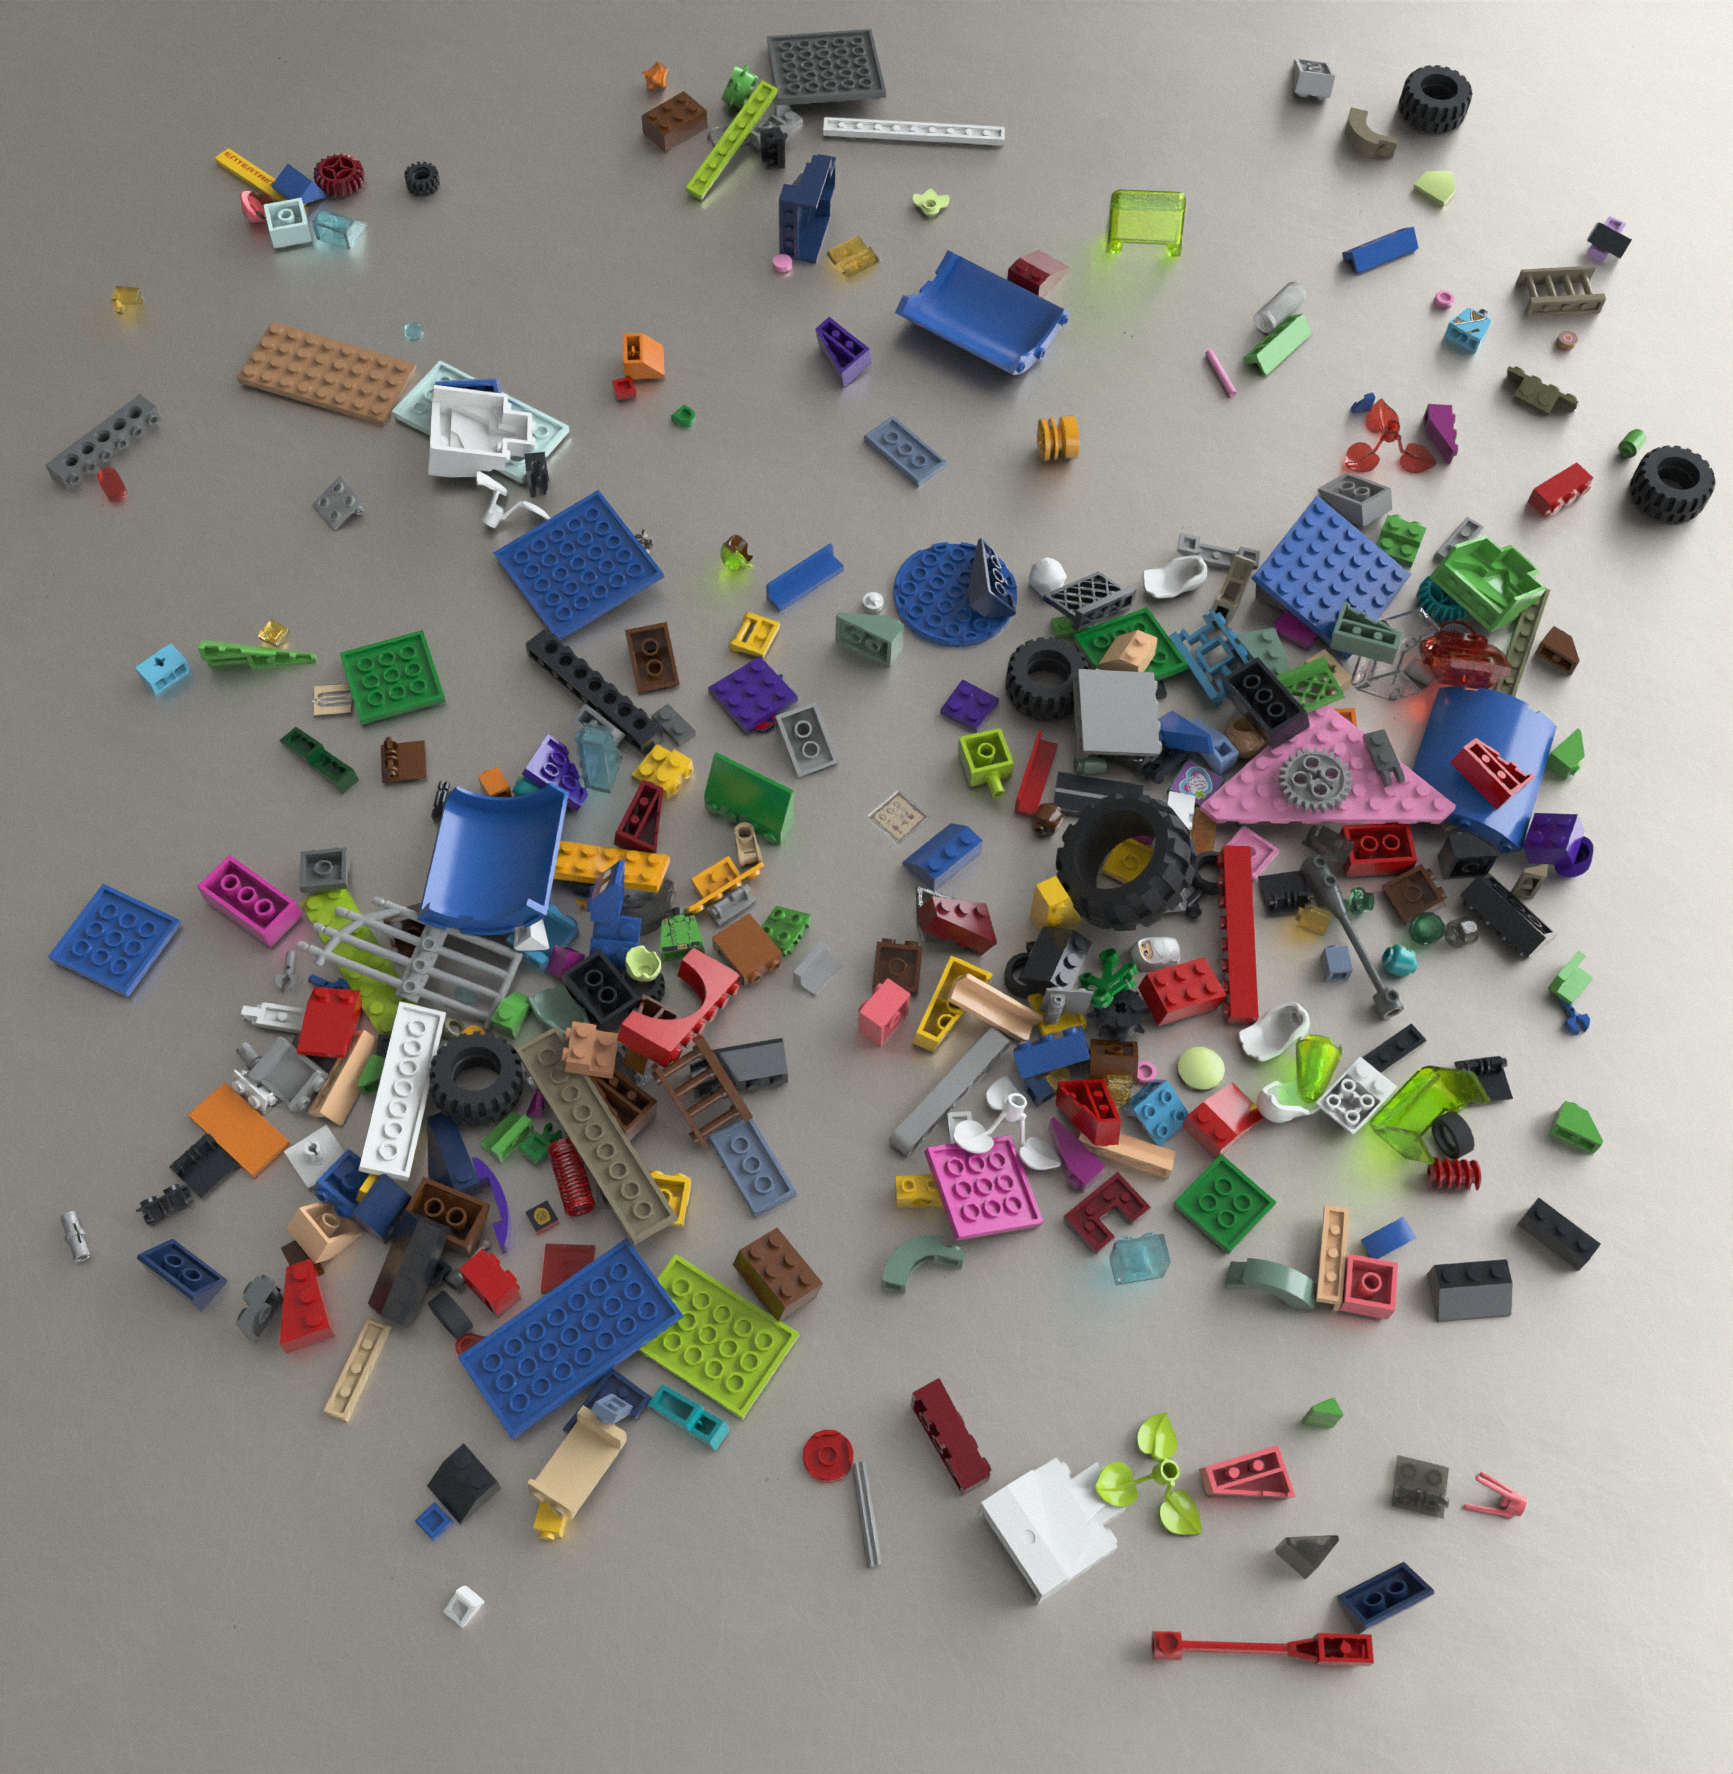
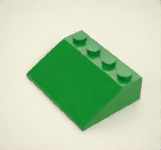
(749, 798)

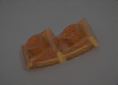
(1203, 831)

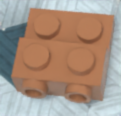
(589, 1051)

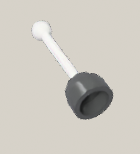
(454, 1278)

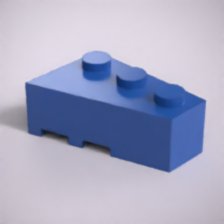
(1051, 1051)

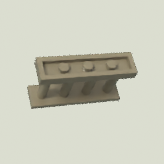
(1560, 304)

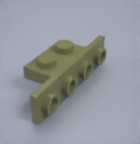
(1538, 394)

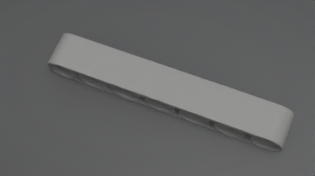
(949, 1091)

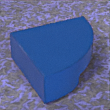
(1364, 404)

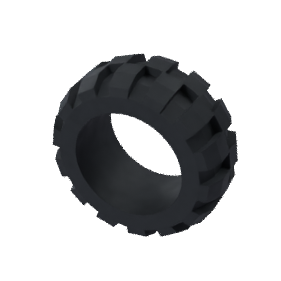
(1151, 891)

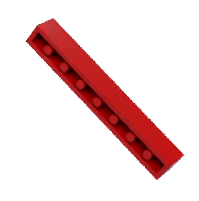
(1238, 935)

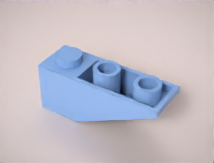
(1224, 753)

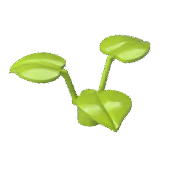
(1118, 1488)

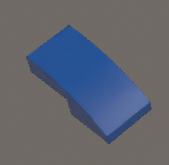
(1388, 1238)

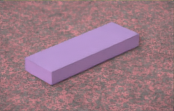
(1599, 253)

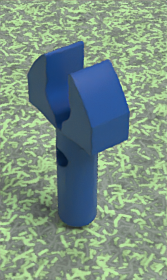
(320, 982)
(1570, 1024)

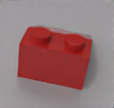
(330, 1022)
(1222, 1120)

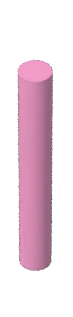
(1220, 372)

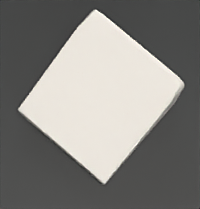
(463, 1606)

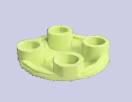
(1200, 1068)

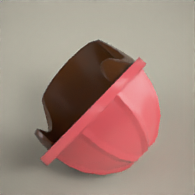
(253, 205)

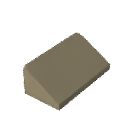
(1530, 881)

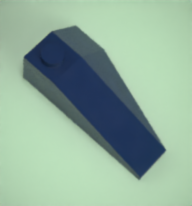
(987, 585)
(448, 1156)

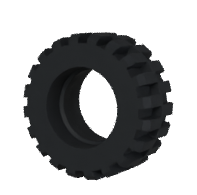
(1435, 99)
(1681, 467)
(1048, 656)
(470, 1052)

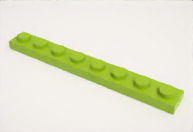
(731, 140)

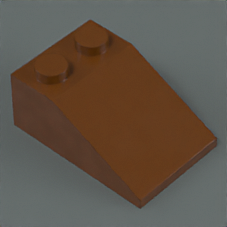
(652, 657)

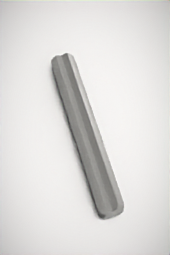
(866, 1515)

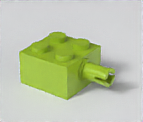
(986, 760)

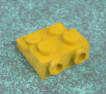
(664, 769)
(676, 1191)

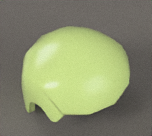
(642, 964)

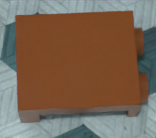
(748, 949)

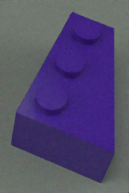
(843, 350)

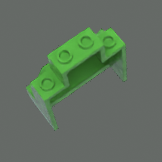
(1489, 581)

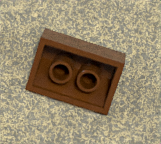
(453, 1209)

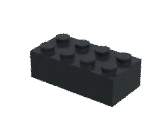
(1265, 703)

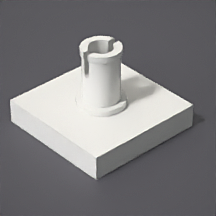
(314, 1155)

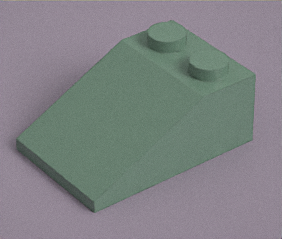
(871, 635)

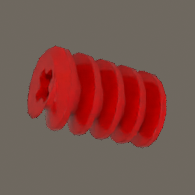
(1454, 1171)

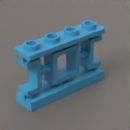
(1200, 665)

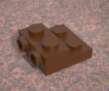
(1415, 893)
(898, 963)

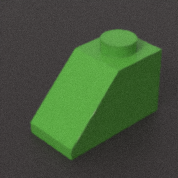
(1567, 757)
(511, 1015)
(1576, 1127)

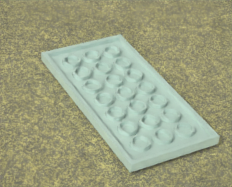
(417, 406)

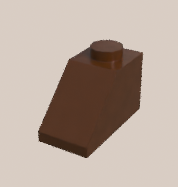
(1559, 650)

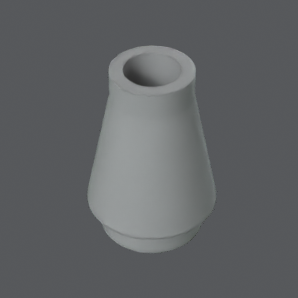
(1419, 671)

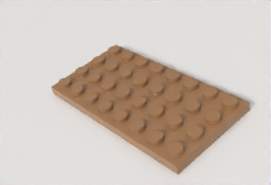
(327, 373)

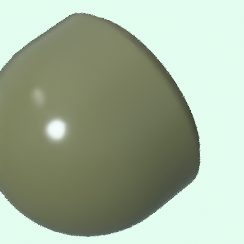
(447, 1033)

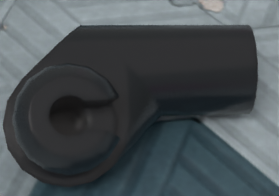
(1193, 903)

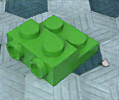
(1401, 539)

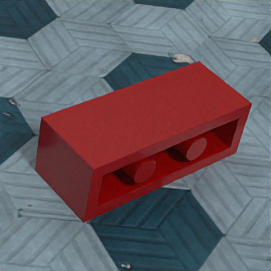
(1560, 489)

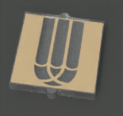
(332, 700)

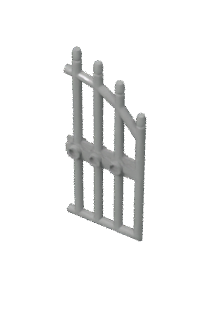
(422, 961)

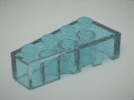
(598, 757)

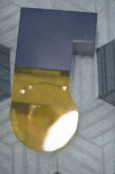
(1045, 1088)

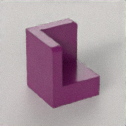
(562, 959)

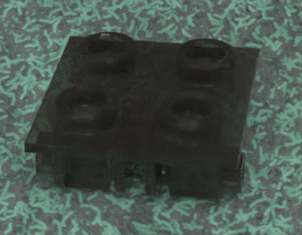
(1420, 1487)

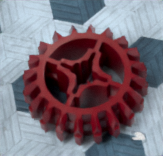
(339, 175)

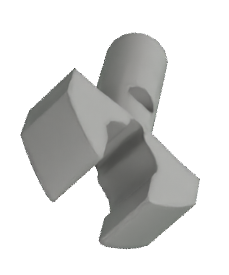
(288, 973)

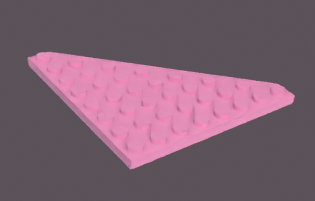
(1256, 796)

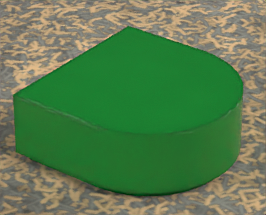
(684, 416)

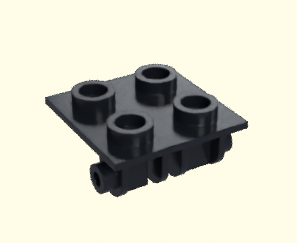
(1285, 892)
(1490, 1075)
(203, 1165)
(151, 1204)

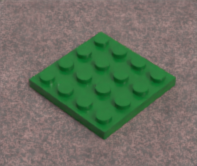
(1097, 640)
(392, 677)

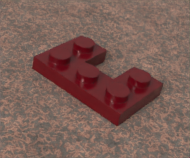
(1087, 1214)

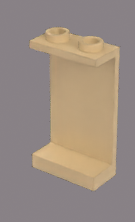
(577, 1464)

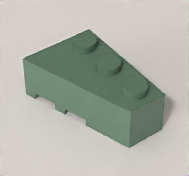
(1365, 637)
(1267, 647)

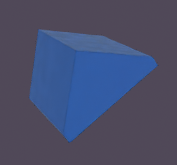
(295, 185)

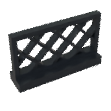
(1097, 608)

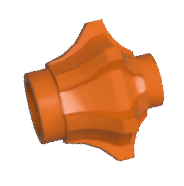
(656, 76)

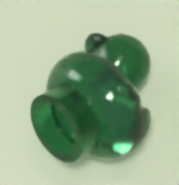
(1359, 901)

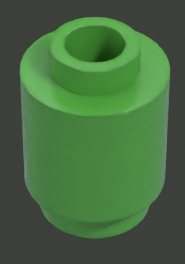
(1632, 443)

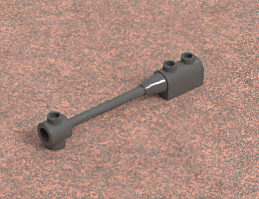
(1328, 893)

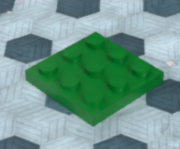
(1224, 1204)

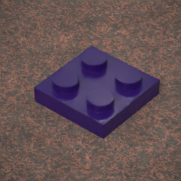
(969, 706)

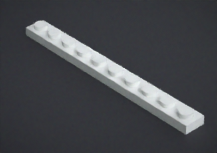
(914, 131)

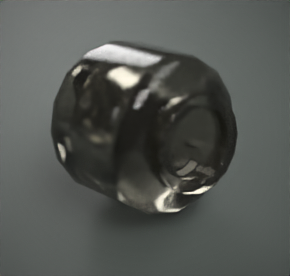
(1461, 932)

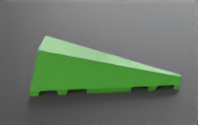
(259, 657)

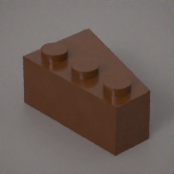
(653, 1009)

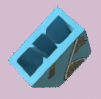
(1469, 328)

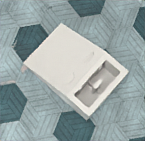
(1356, 1096)

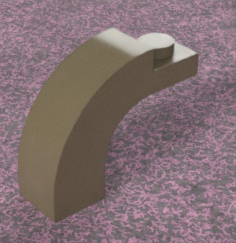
(1364, 139)
(1233, 587)

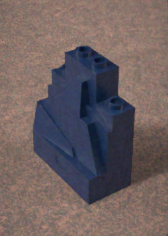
(807, 209)

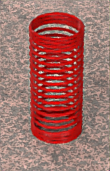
(573, 1203)

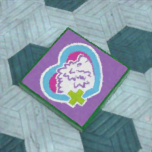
(1196, 781)

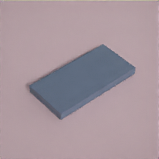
(905, 451)
(752, 1166)

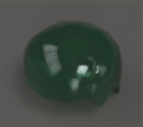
(1427, 929)

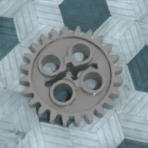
(1315, 780)

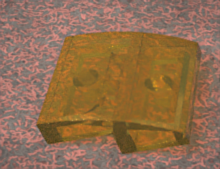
(853, 257)

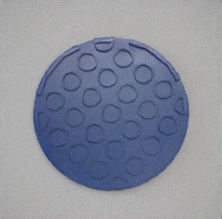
(934, 598)

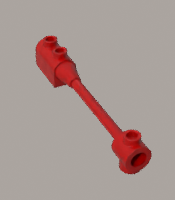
(1321, 1649)

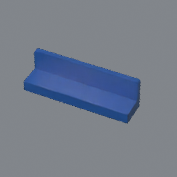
(1382, 249)
(803, 578)

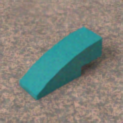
(689, 1417)

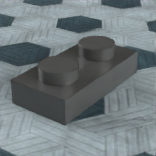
(673, 725)

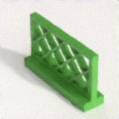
(1310, 675)

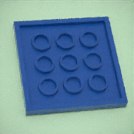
(115, 940)

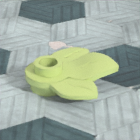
(930, 202)

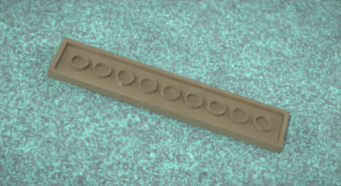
(597, 1138)

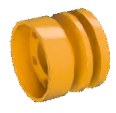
(1055, 438)

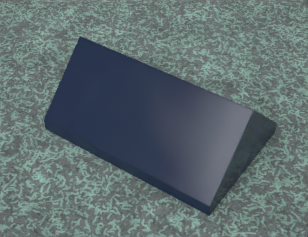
(183, 1272)
(1383, 1597)

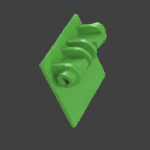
(786, 928)

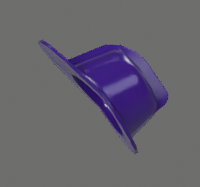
(1582, 861)

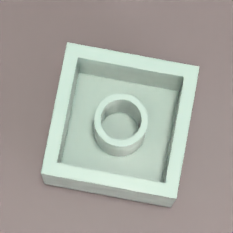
(287, 223)

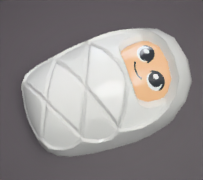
(1155, 953)

